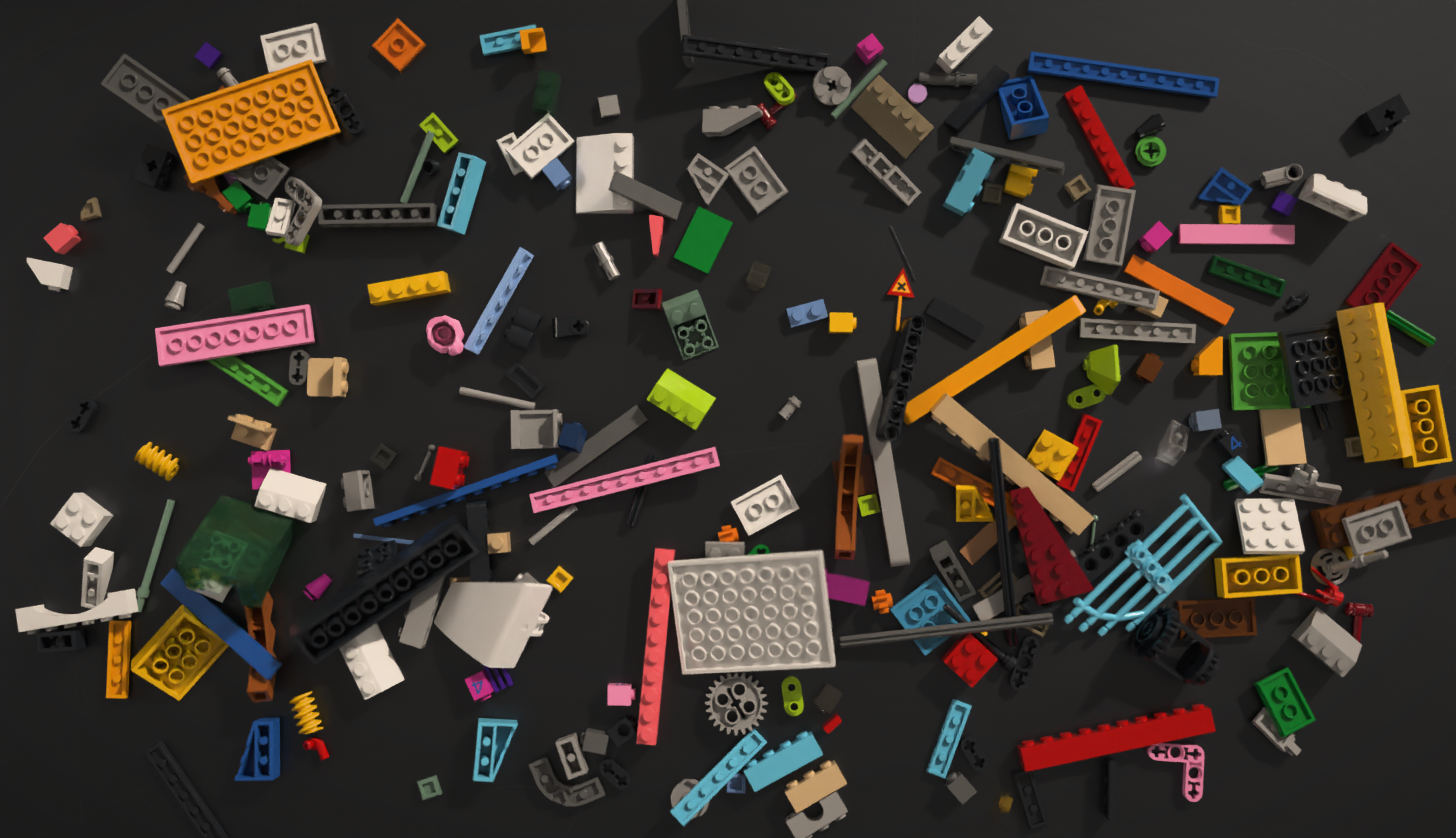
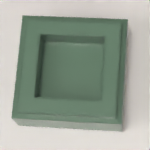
(429, 787)

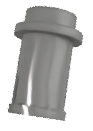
(226, 77)
(790, 407)

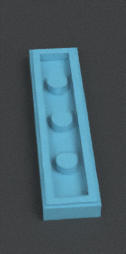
(948, 738)

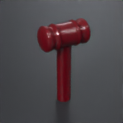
(767, 118)
(1358, 611)

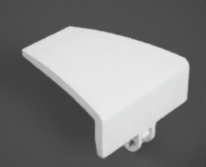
(493, 619)

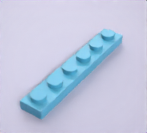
(718, 776)

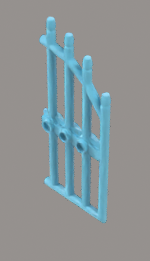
(1150, 569)

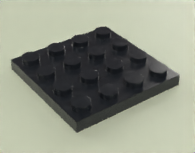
(1314, 365)

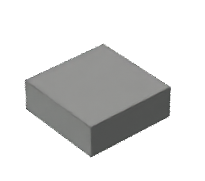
(609, 106)

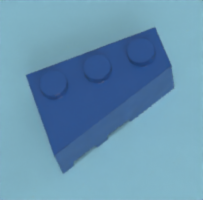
(262, 752)

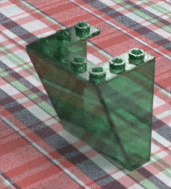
(237, 549)

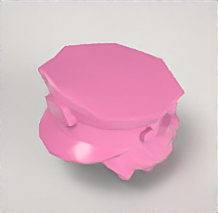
(445, 335)

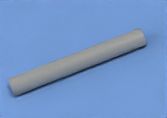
(185, 248)
(553, 524)

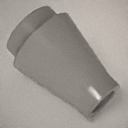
(176, 296)

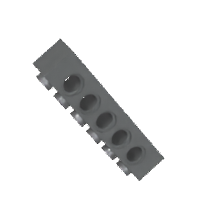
(378, 215)

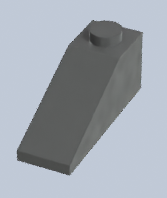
(952, 571)

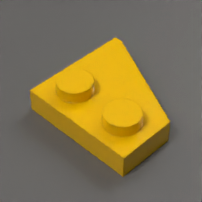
(971, 505)

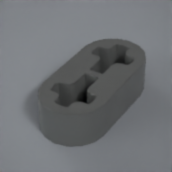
(294, 367)

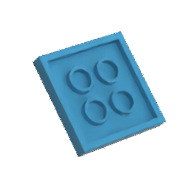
(925, 609)

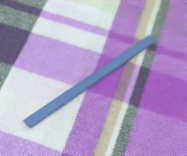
(382, 538)

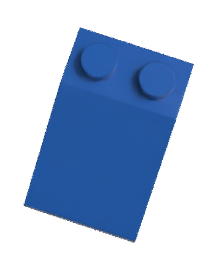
(1022, 108)

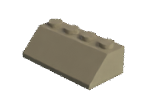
(892, 117)

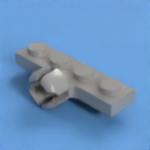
(1301, 486)

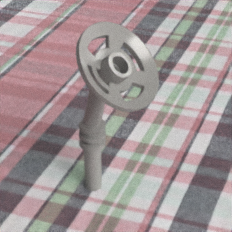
(1341, 567)

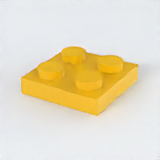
(1052, 455)

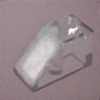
(1173, 443)

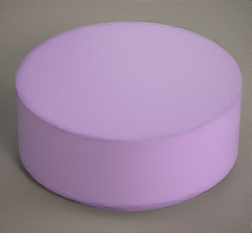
(917, 93)

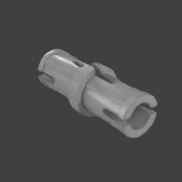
(606, 261)

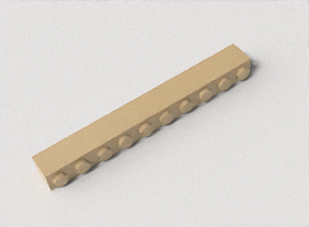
(1016, 468)

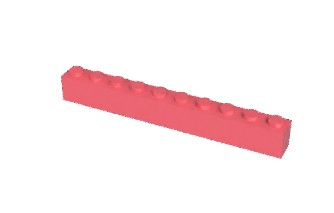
(655, 648)

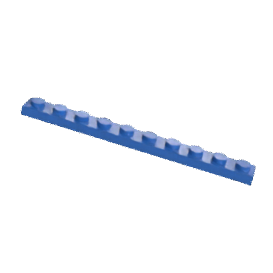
(1123, 75)
(459, 494)

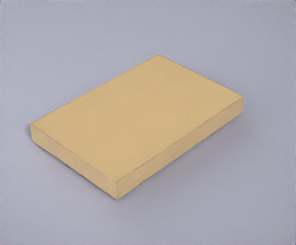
(1282, 437)

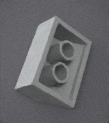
(1328, 642)

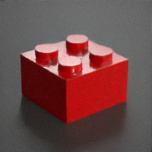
(449, 468)
(969, 659)

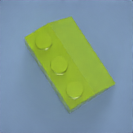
(681, 399)

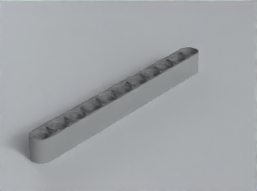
(883, 465)

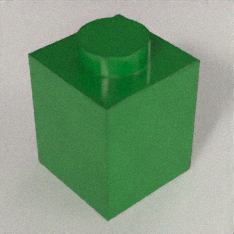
(239, 197)
(259, 216)

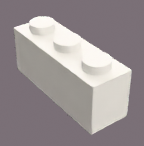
(964, 45)

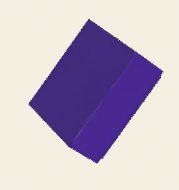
(208, 55)
(1283, 203)

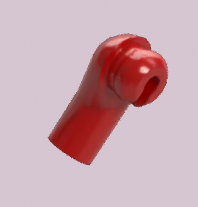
(317, 745)

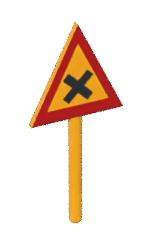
(900, 288)

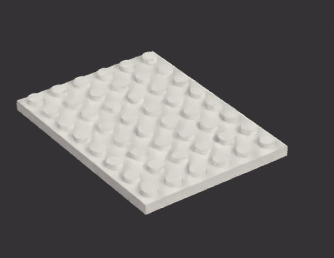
(752, 613)

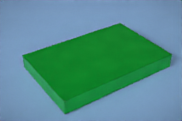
(703, 240)
(1284, 702)

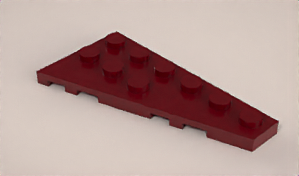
(1048, 559)

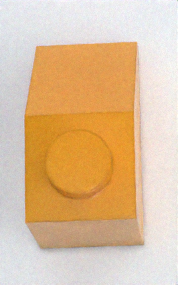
(1209, 359)

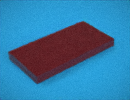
(1384, 278)

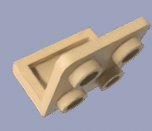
(327, 377)

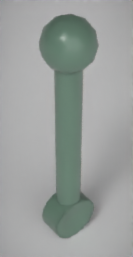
(1093, 529)

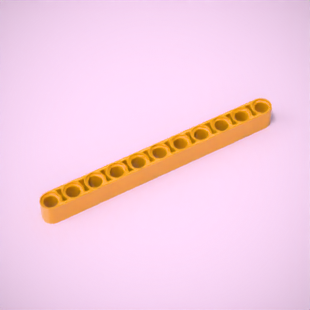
(994, 358)

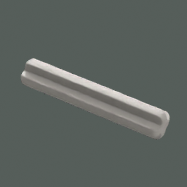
(1117, 471)

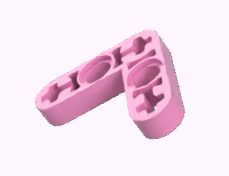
(1189, 762)

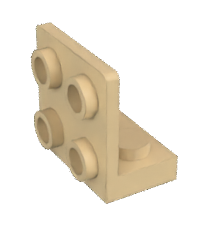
(251, 432)

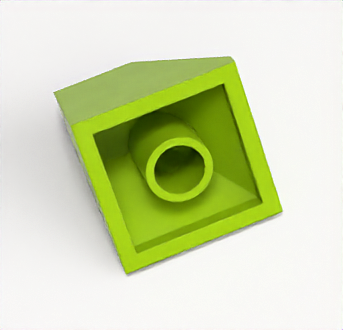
(1103, 368)

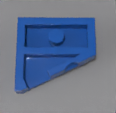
(1225, 189)

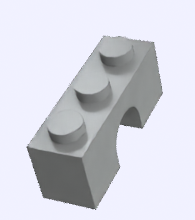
(803, 825)

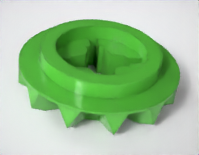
(1156, 144)

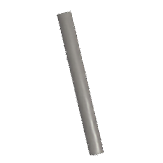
(497, 398)

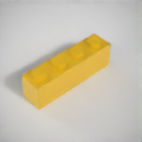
(409, 288)

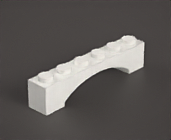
(37, 617)

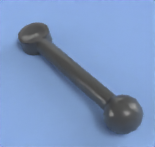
(418, 477)

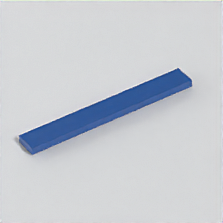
(222, 625)

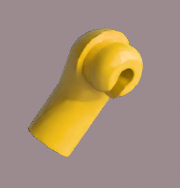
(1102, 304)

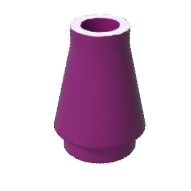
(317, 587)

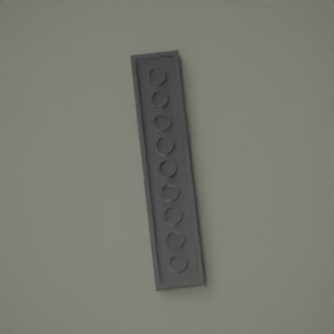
(152, 94)

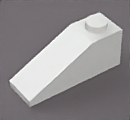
(96, 576)

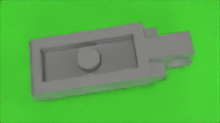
(1266, 726)

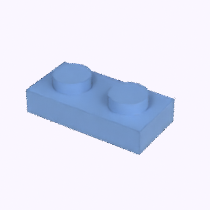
(807, 313)

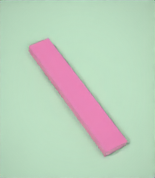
(1236, 234)

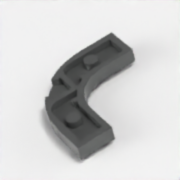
(563, 793)

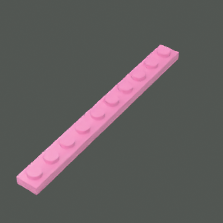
(624, 480)

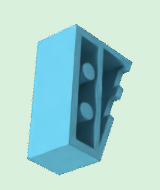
(969, 182)
(491, 745)

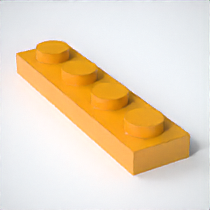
(118, 659)

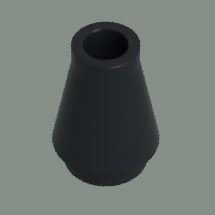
(1152, 125)

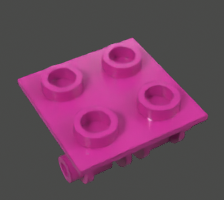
(264, 460)

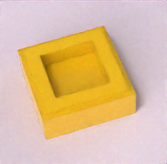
(1229, 214)
(559, 579)

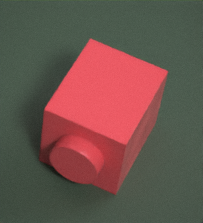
(62, 238)

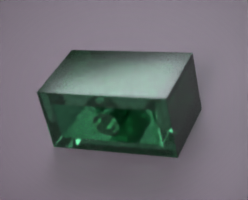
(546, 93)
(251, 297)

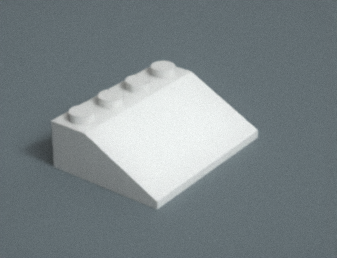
(596, 162)

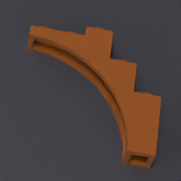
(847, 497)

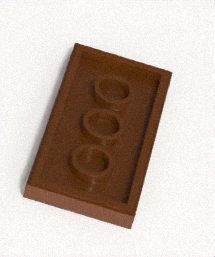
(1218, 617)

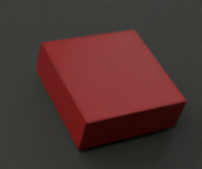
(832, 723)

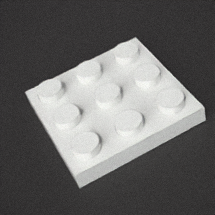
(1269, 526)

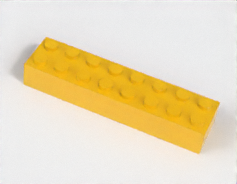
(1374, 383)

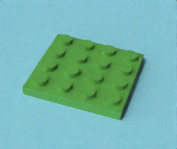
(1257, 372)

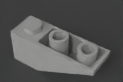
(725, 121)

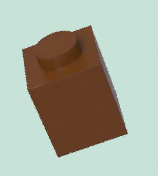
(1147, 367)

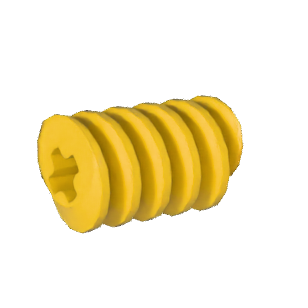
(157, 461)
(306, 713)

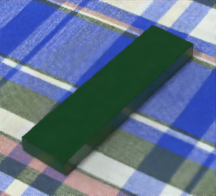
(1246, 276)

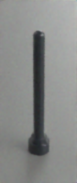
(1007, 660)

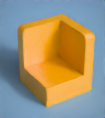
(533, 40)

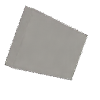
(1109, 225)

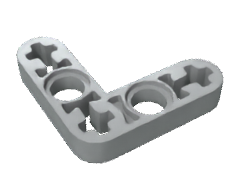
(297, 229)

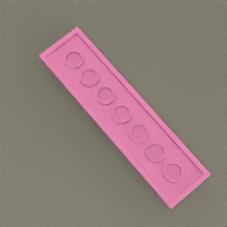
(234, 335)

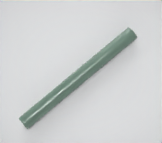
(858, 89)
(417, 167)

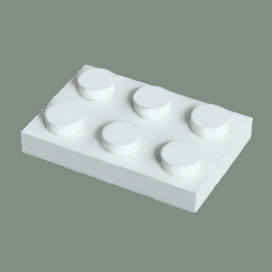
(293, 47)
(539, 145)
(764, 505)

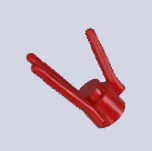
(1330, 595)

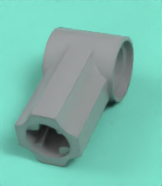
(1280, 176)

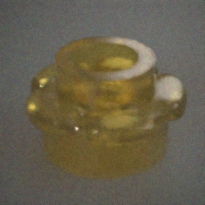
(1005, 803)

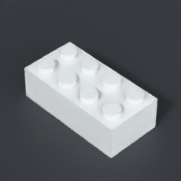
(1043, 236)

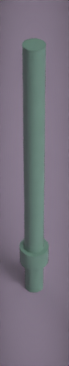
(143, 591)

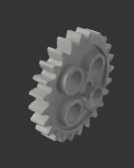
(720, 712)

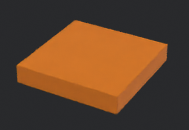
(399, 45)

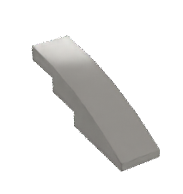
(885, 172)

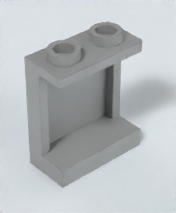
(535, 429)

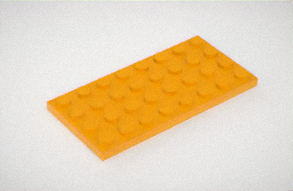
(251, 121)

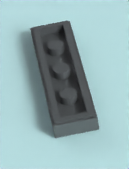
(645, 196)

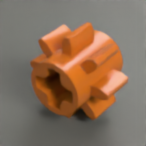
(728, 534)
(882, 601)

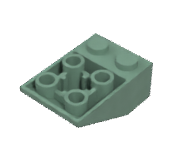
(690, 324)

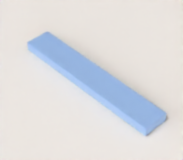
(498, 301)

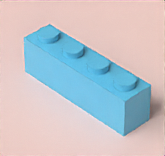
(461, 193)
(782, 761)

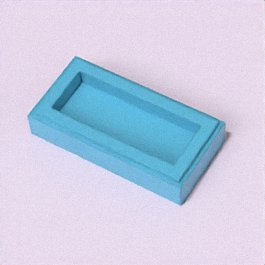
(1242, 474)

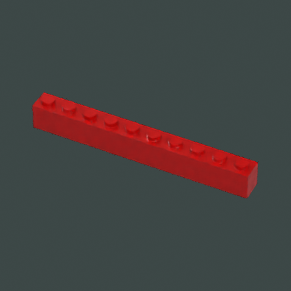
(1116, 738)

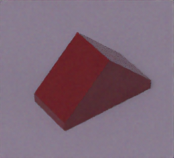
(647, 299)

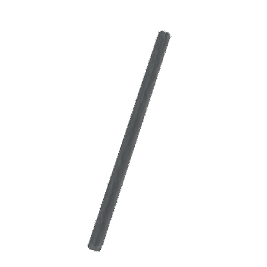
(946, 630)

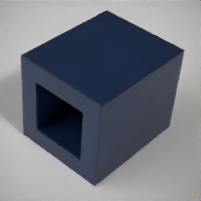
(572, 437)

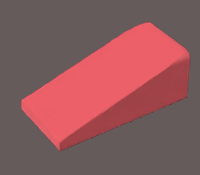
(656, 230)

